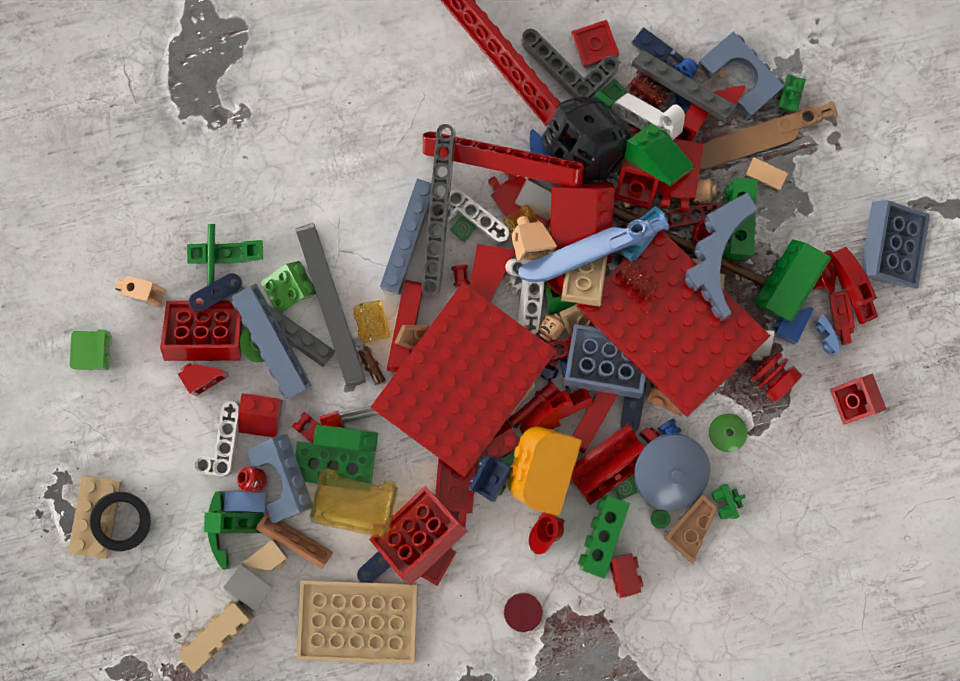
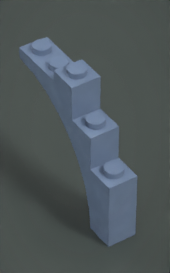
(707, 274)

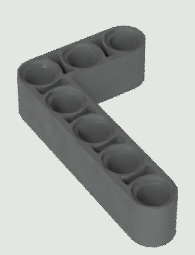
(566, 69)

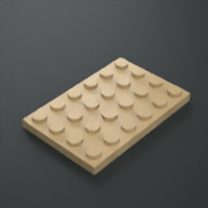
(357, 622)

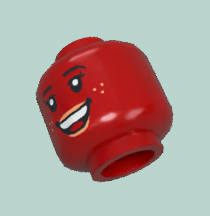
(251, 479)

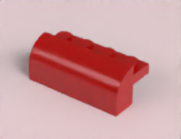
(607, 465)

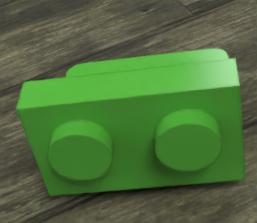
(288, 286)
(90, 350)

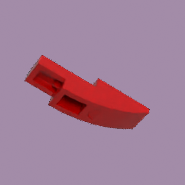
(857, 284)
(556, 408)

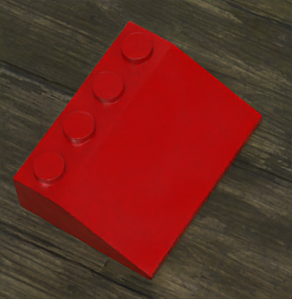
(580, 212)
(201, 334)
(419, 536)

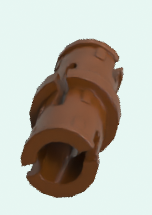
(371, 365)

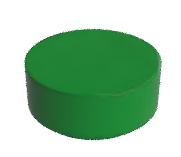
(660, 519)

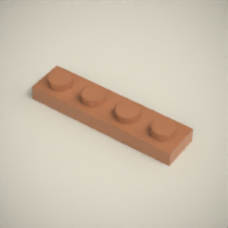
(295, 541)

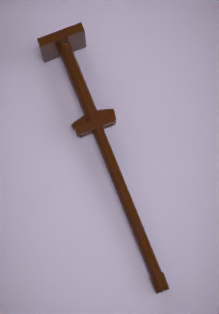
(638, 212)

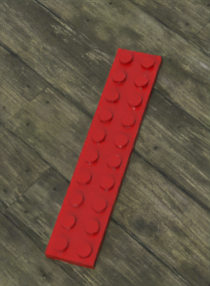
(504, 57)

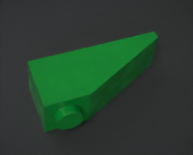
(346, 438)
(231, 522)

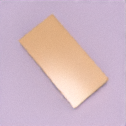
(766, 174)

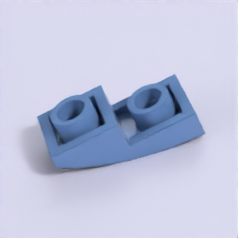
(830, 342)
(244, 502)

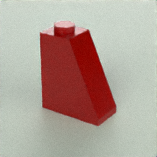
(692, 122)

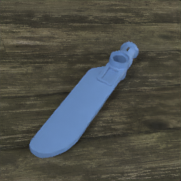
(591, 249)

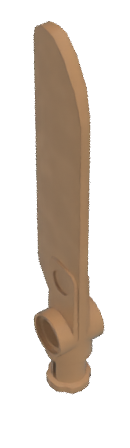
(762, 136)

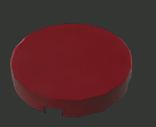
(523, 612)

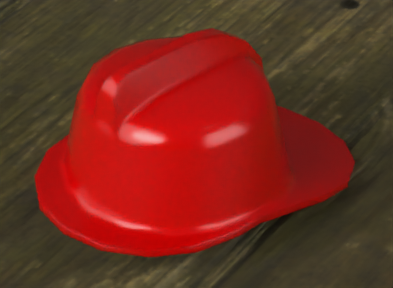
(828, 277)
(545, 532)

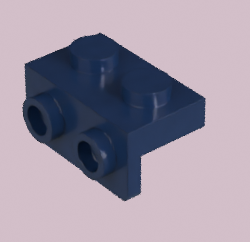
(490, 477)

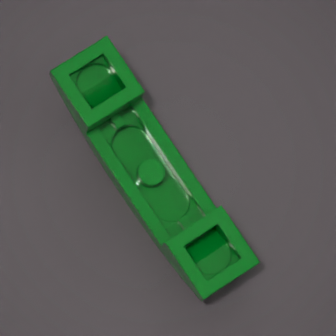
(226, 253)
(221, 556)

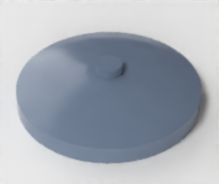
(672, 472)

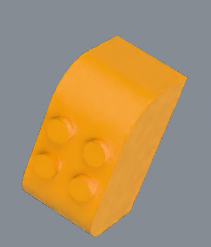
(543, 469)

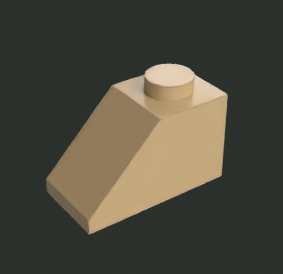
(268, 557)

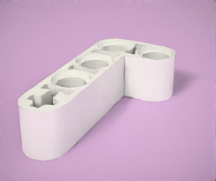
(642, 114)
(475, 219)
(526, 298)
(222, 438)

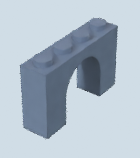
(734, 50)
(295, 495)

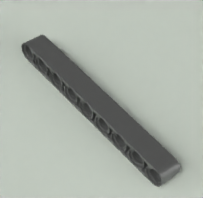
(435, 200)
(330, 305)

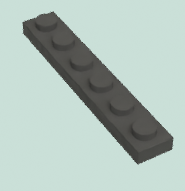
(684, 86)
(301, 338)

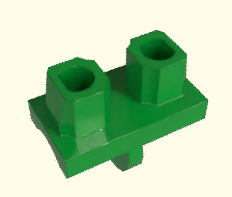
(792, 93)
(730, 510)

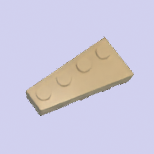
(215, 636)

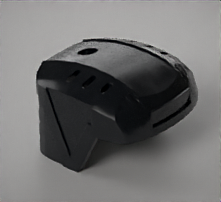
(600, 132)

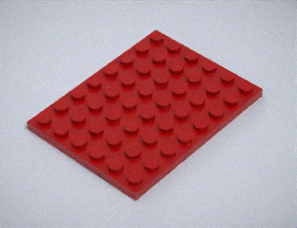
(675, 331)
(463, 379)

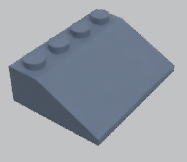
(895, 244)
(600, 366)

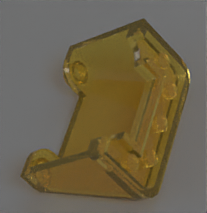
(353, 504)

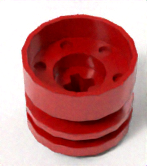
(776, 377)

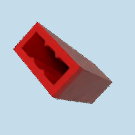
(489, 269)

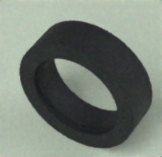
(134, 540)

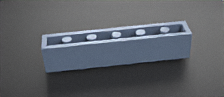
(407, 238)
(271, 341)

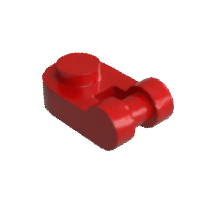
(309, 435)

